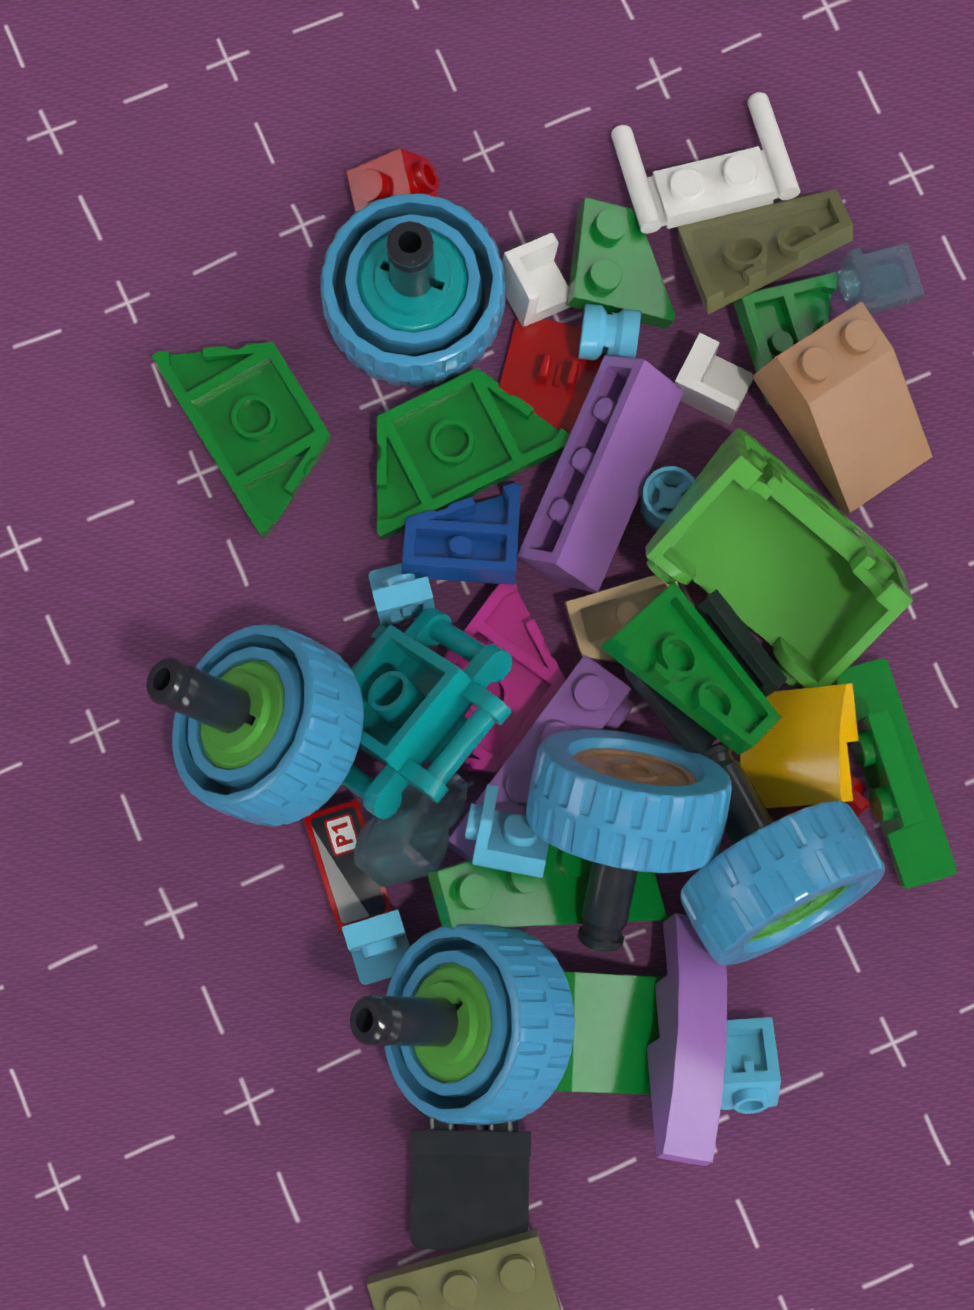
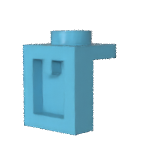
(399, 595)
(504, 839)
(376, 946)
(750, 1066)

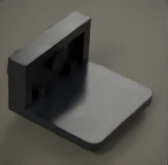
(744, 649)
(468, 1184)

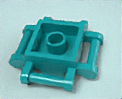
(418, 708)

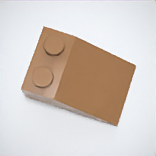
(847, 407)

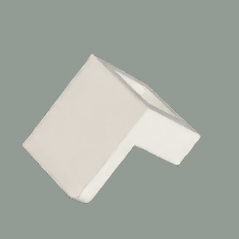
(534, 281)
(712, 382)

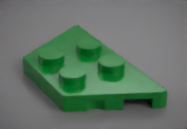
(250, 422)
(455, 447)

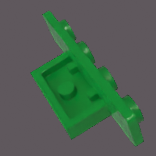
(896, 778)

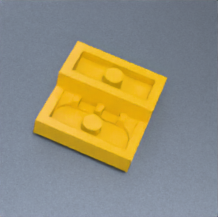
(806, 751)

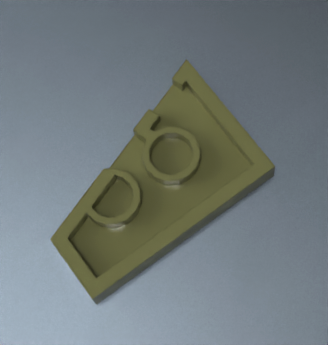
(759, 245)
(489, 1276)

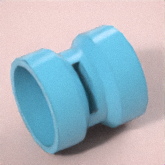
(608, 333)
(668, 487)

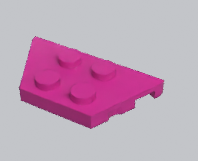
(528, 685)

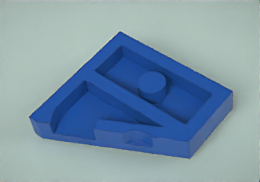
(466, 540)

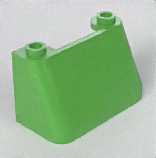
(781, 561)

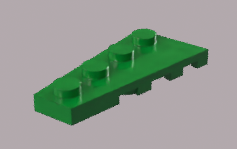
(510, 899)

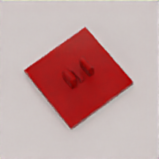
(546, 371)

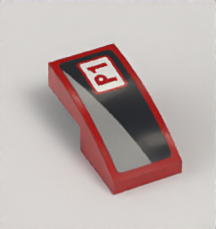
(349, 889)

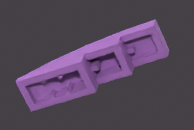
(691, 1050)

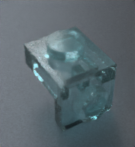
(880, 278)

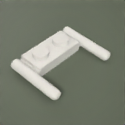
(709, 185)

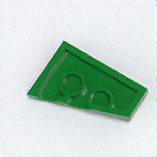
(692, 668)

